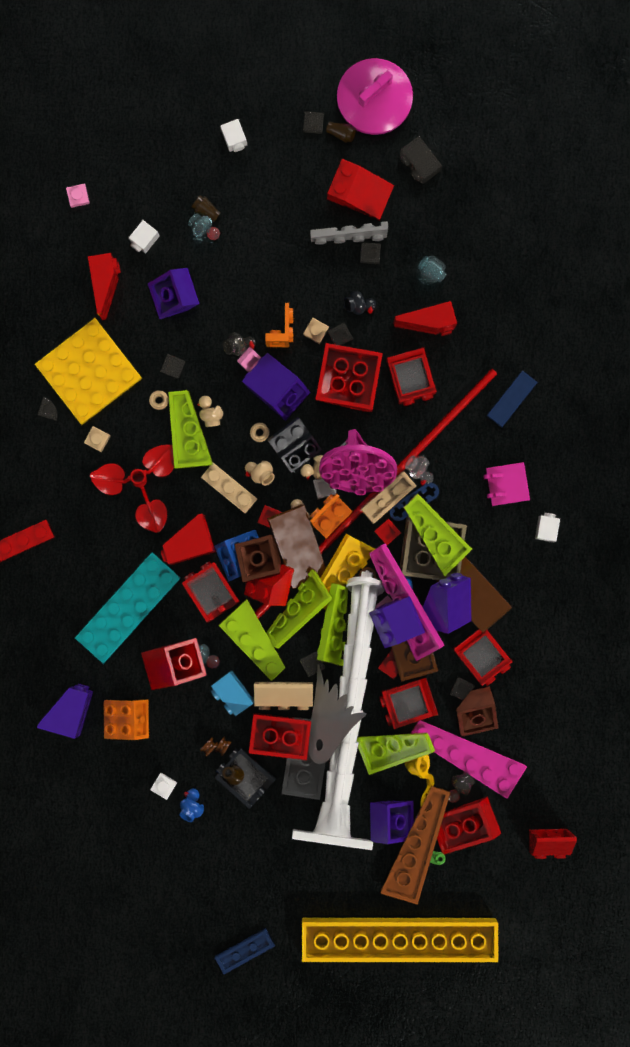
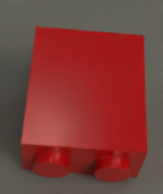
(189, 543)
(173, 664)

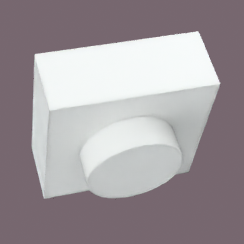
(163, 786)

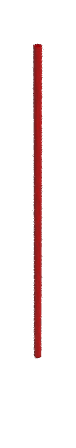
(400, 467)

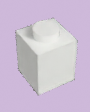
(234, 136)
(143, 237)
(547, 527)

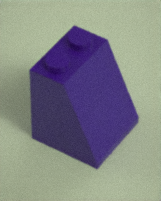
(276, 386)
(449, 603)
(69, 712)

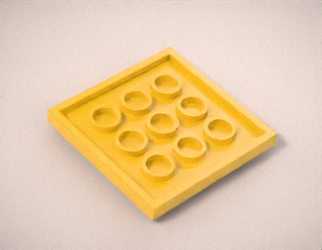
(88, 371)

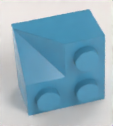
(233, 693)

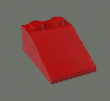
(359, 190)
(104, 277)
(432, 320)
(279, 736)
(468, 826)
(551, 842)

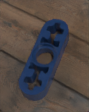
(423, 489)

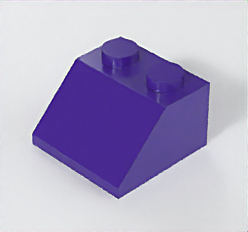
(173, 293)
(397, 622)
(391, 821)

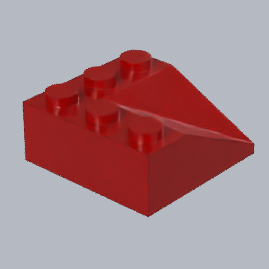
(349, 377)

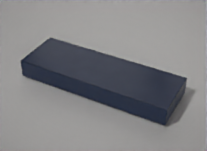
(512, 399)
(244, 951)

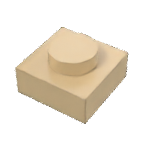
(316, 330)
(97, 439)

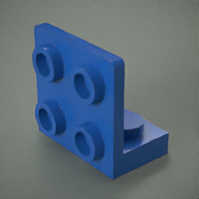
(228, 556)

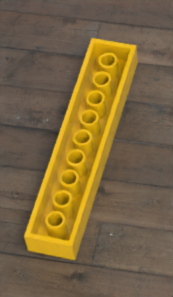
(399, 940)

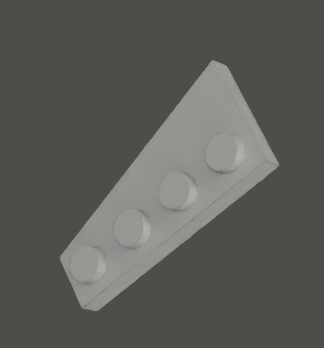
(367, 231)

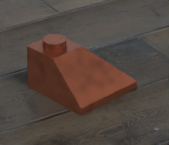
(258, 558)
(477, 712)

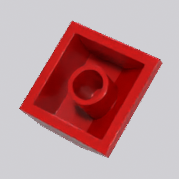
(271, 589)

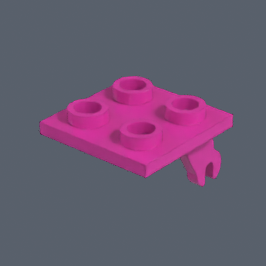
(507, 484)

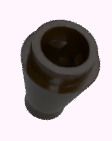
(341, 131)
(205, 208)
(236, 777)

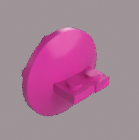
(374, 96)
(357, 467)

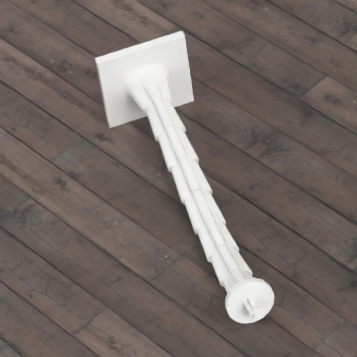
(334, 816)

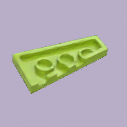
(187, 436)
(304, 606)
(333, 627)
(251, 637)

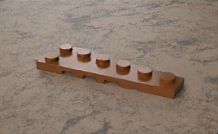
(412, 863)

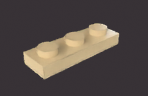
(229, 488)
(388, 497)

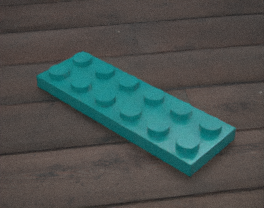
(127, 607)

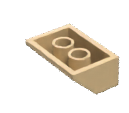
(283, 695)

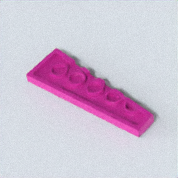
(398, 588)
(481, 763)

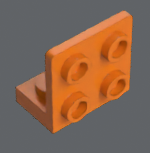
(278, 339)
(330, 515)
(126, 719)

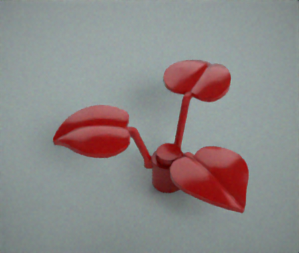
(110, 479)

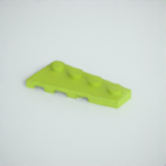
(440, 539)
(392, 750)

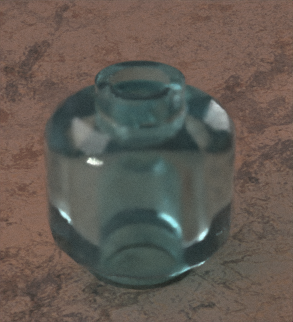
(432, 269)

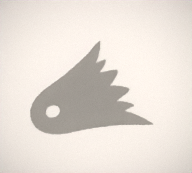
(329, 720)

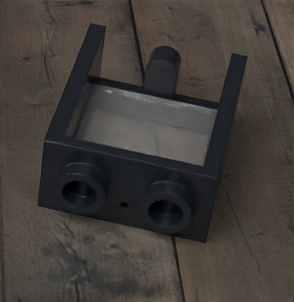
(255, 779)

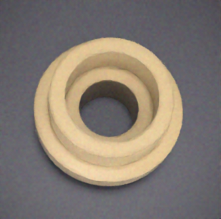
(154, 396)
(255, 427)

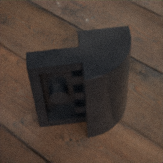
(294, 444)

